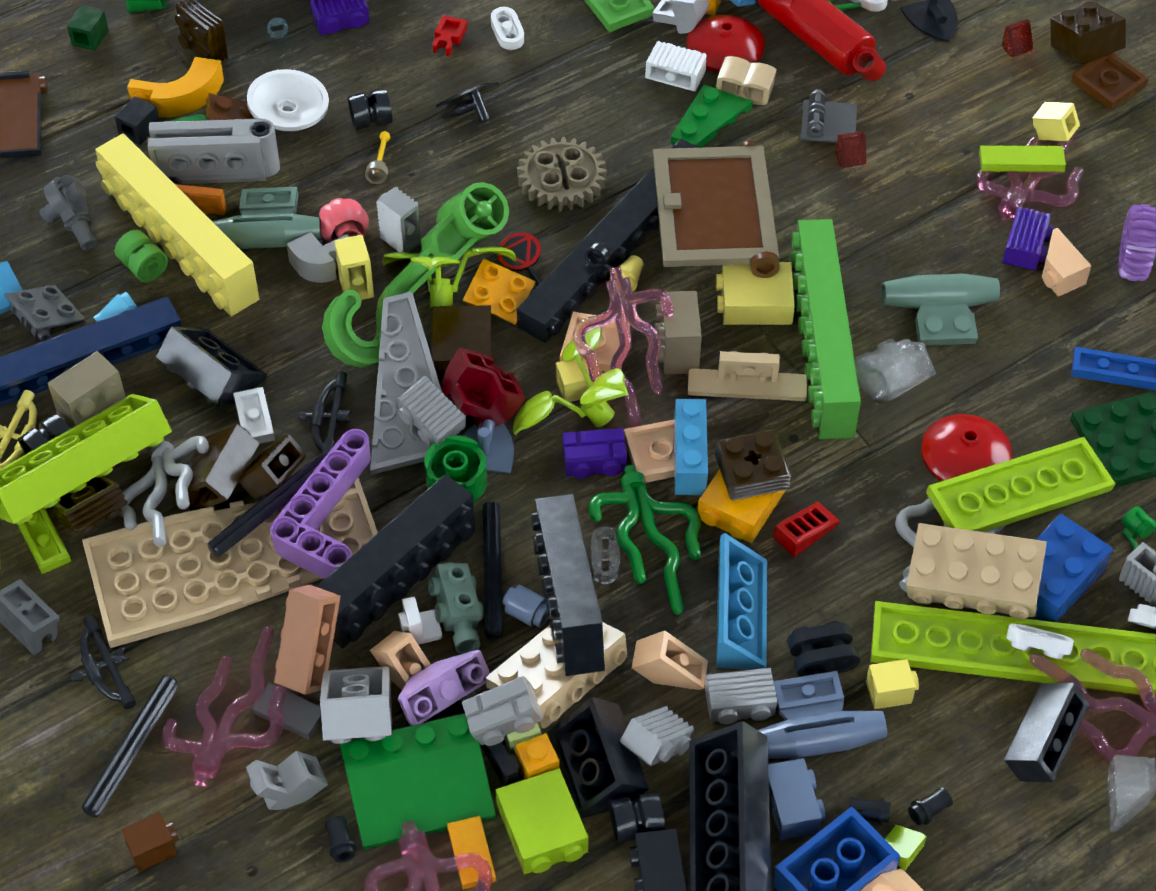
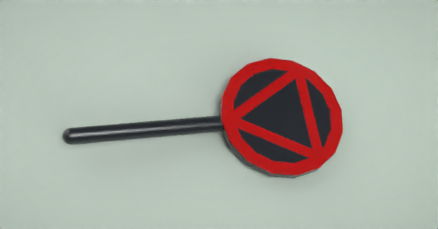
(527, 253)

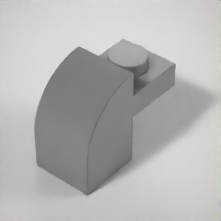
(682, 13)
(312, 259)
(289, 782)

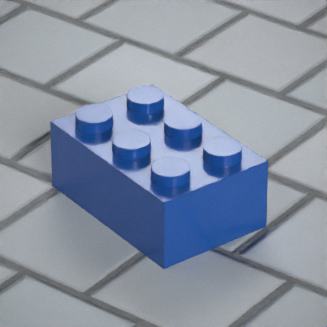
(1069, 568)
(837, 858)

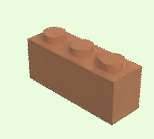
(306, 638)

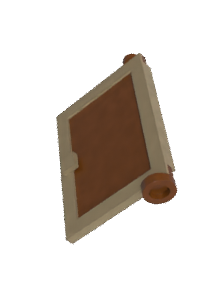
(716, 208)

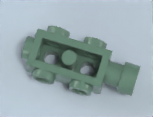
(451, 586)

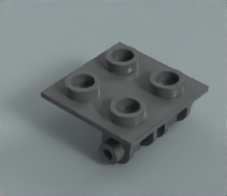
(826, 120)
(42, 309)

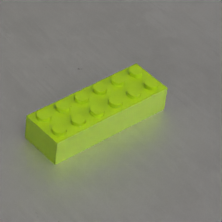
(80, 455)

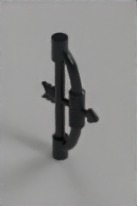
(319, 414)
(92, 669)

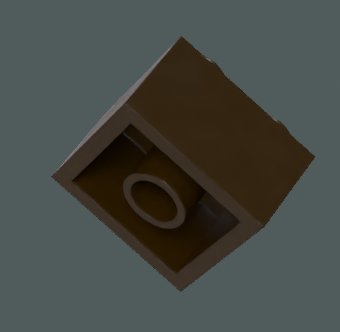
(1088, 32)

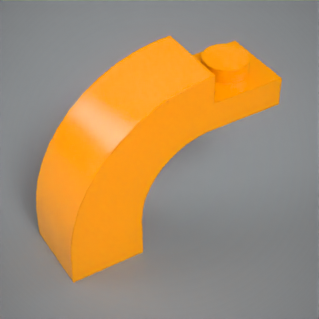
(184, 94)

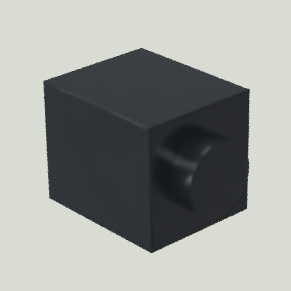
(135, 119)

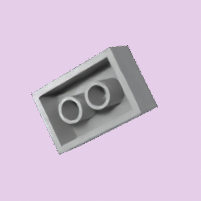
(356, 704)

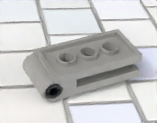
(215, 150)

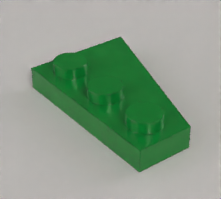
(708, 114)

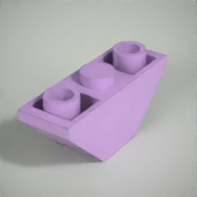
(442, 685)

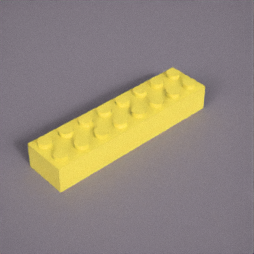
(177, 225)

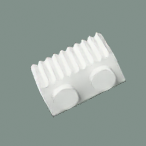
(676, 66)

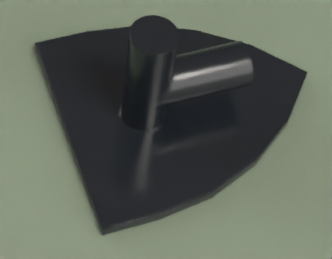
(933, 18)
(476, 102)

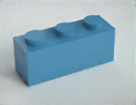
(690, 447)

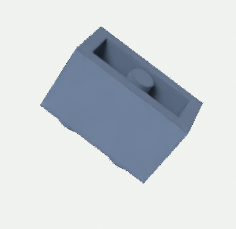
(793, 799)

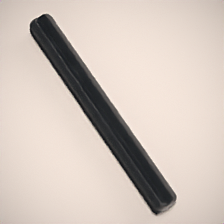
(262, 510)
(492, 570)
(129, 746)

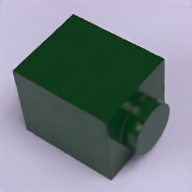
(87, 28)

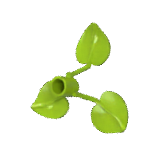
(440, 288)
(593, 401)

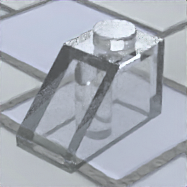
(1129, 787)

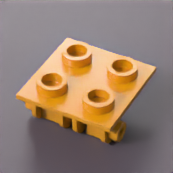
(498, 288)

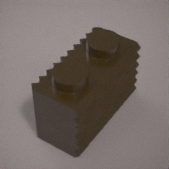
(272, 467)

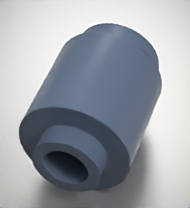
(526, 606)

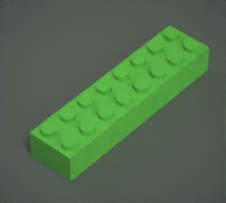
(825, 330)

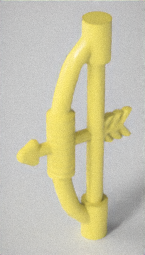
(24, 403)

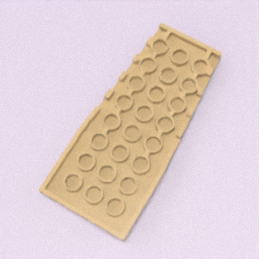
(181, 584)

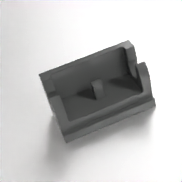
(27, 616)

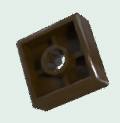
(201, 30)
(752, 464)
(83, 508)

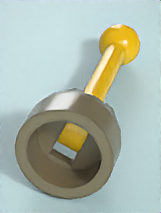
(377, 170)

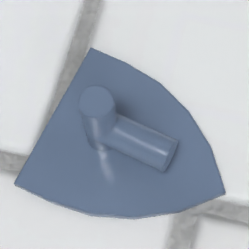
(496, 445)

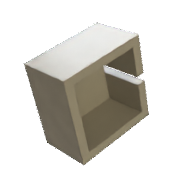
(679, 334)
(86, 389)

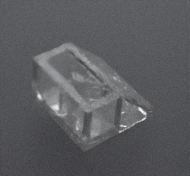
(893, 368)

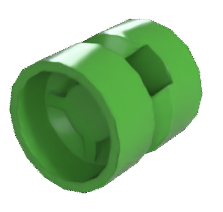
(141, 255)

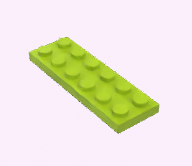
(1021, 487)

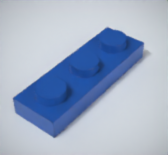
(1114, 368)

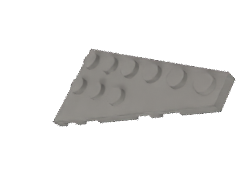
(402, 363)

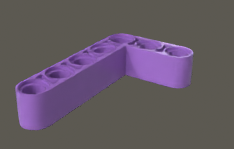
(349, 456)

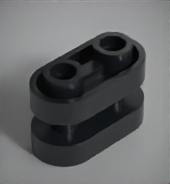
(823, 649)

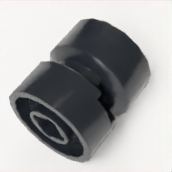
(370, 109)
(50, 427)
(636, 816)

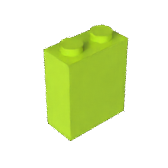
(542, 821)

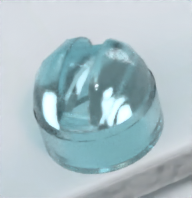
(277, 21)

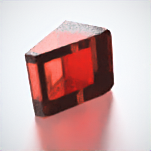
(1018, 38)
(851, 149)

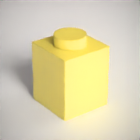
(1056, 121)
(571, 380)
(891, 684)

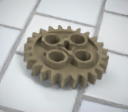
(542, 177)

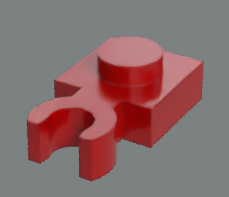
(449, 32)

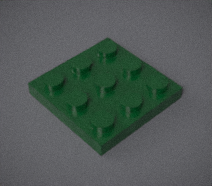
(1122, 436)

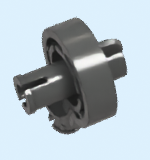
(69, 202)

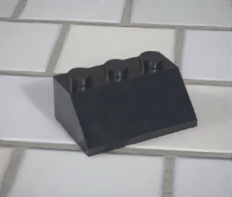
(208, 364)
(594, 759)

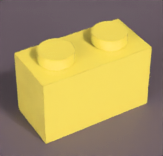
(354, 266)

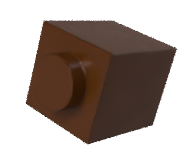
(150, 841)

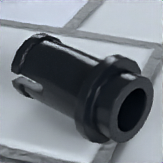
(872, 809)
(923, 810)
(342, 847)

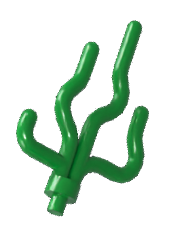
(638, 499)

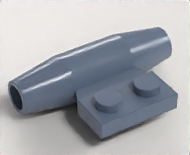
(816, 719)

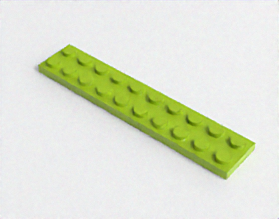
(979, 646)

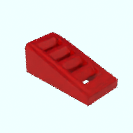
(796, 545)

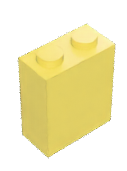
(755, 299)

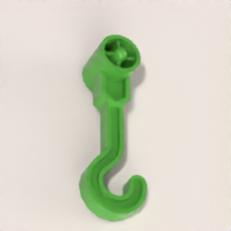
(460, 225)

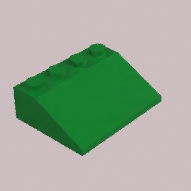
(417, 775)

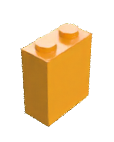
(739, 517)

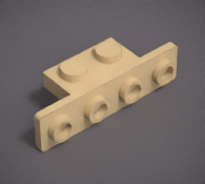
(747, 377)

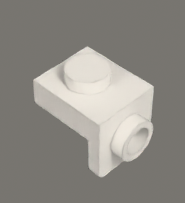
(421, 625)

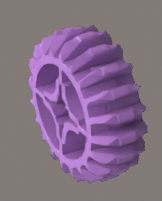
(1138, 243)

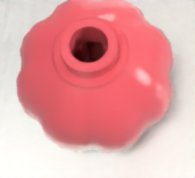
(343, 218)

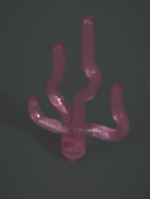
(1016, 196)
(623, 308)
(1109, 704)
(216, 743)
(421, 864)

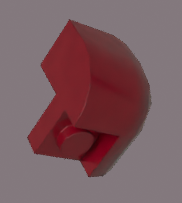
(481, 388)

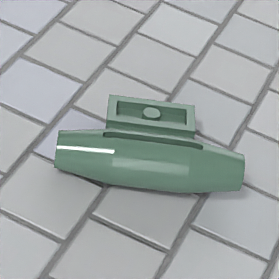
(268, 219)
(942, 304)

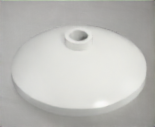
(288, 99)

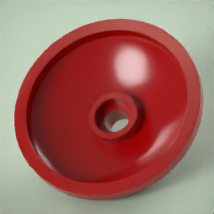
(724, 37)
(949, 452)

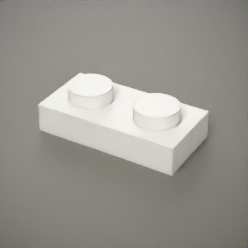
(254, 414)

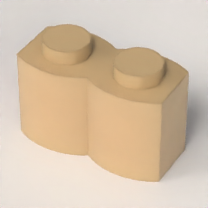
(746, 79)

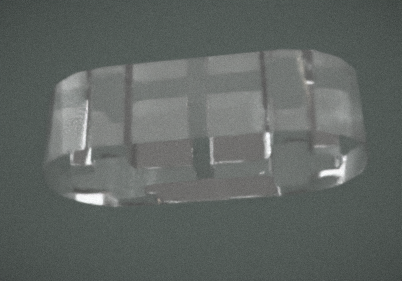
(611, 555)

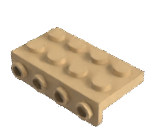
(976, 570)
(552, 688)

